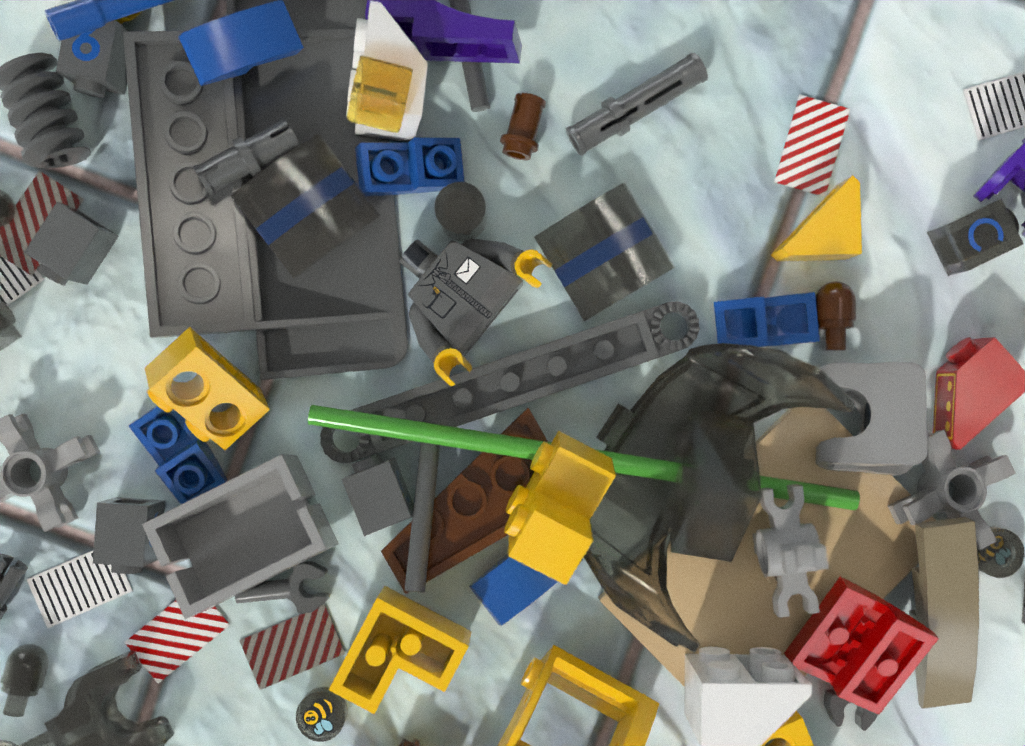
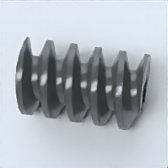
(35, 112)

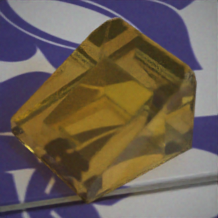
(379, 94)

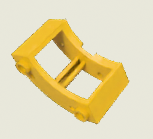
(589, 685)

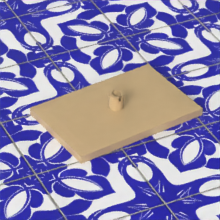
(732, 601)

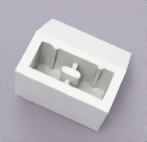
(385, 40)
(741, 695)

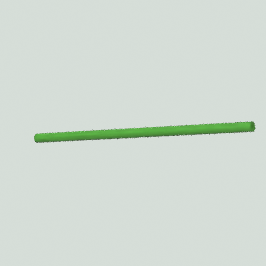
(527, 449)

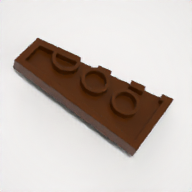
(470, 509)

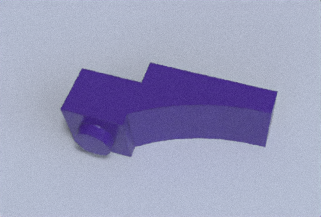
(452, 34)

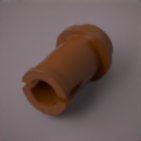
(523, 127)

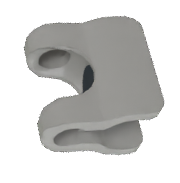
(892, 417)

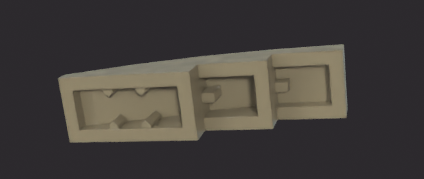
(949, 606)

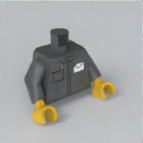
(463, 294)

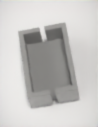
(240, 534)

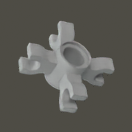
(15, 478)
(968, 483)
(789, 550)

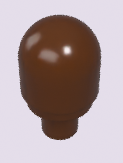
(835, 313)

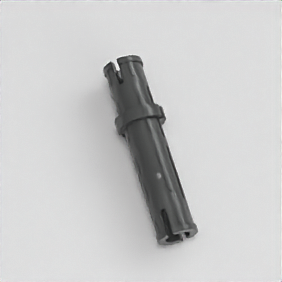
(619, 114)

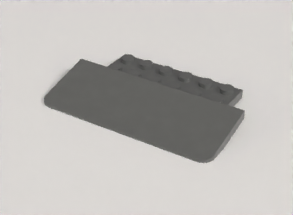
(204, 254)

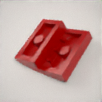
(860, 645)

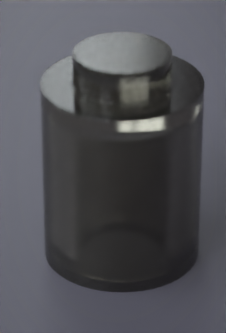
(461, 211)

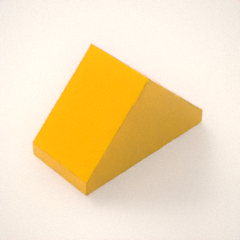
(829, 230)

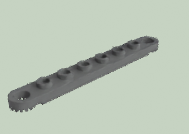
(525, 376)

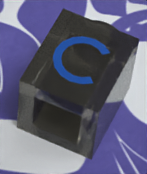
(976, 237)

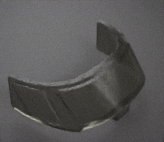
(628, 523)

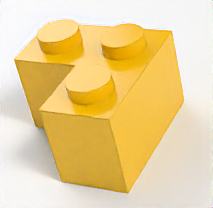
(553, 513)
(402, 637)

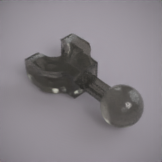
(92, 713)

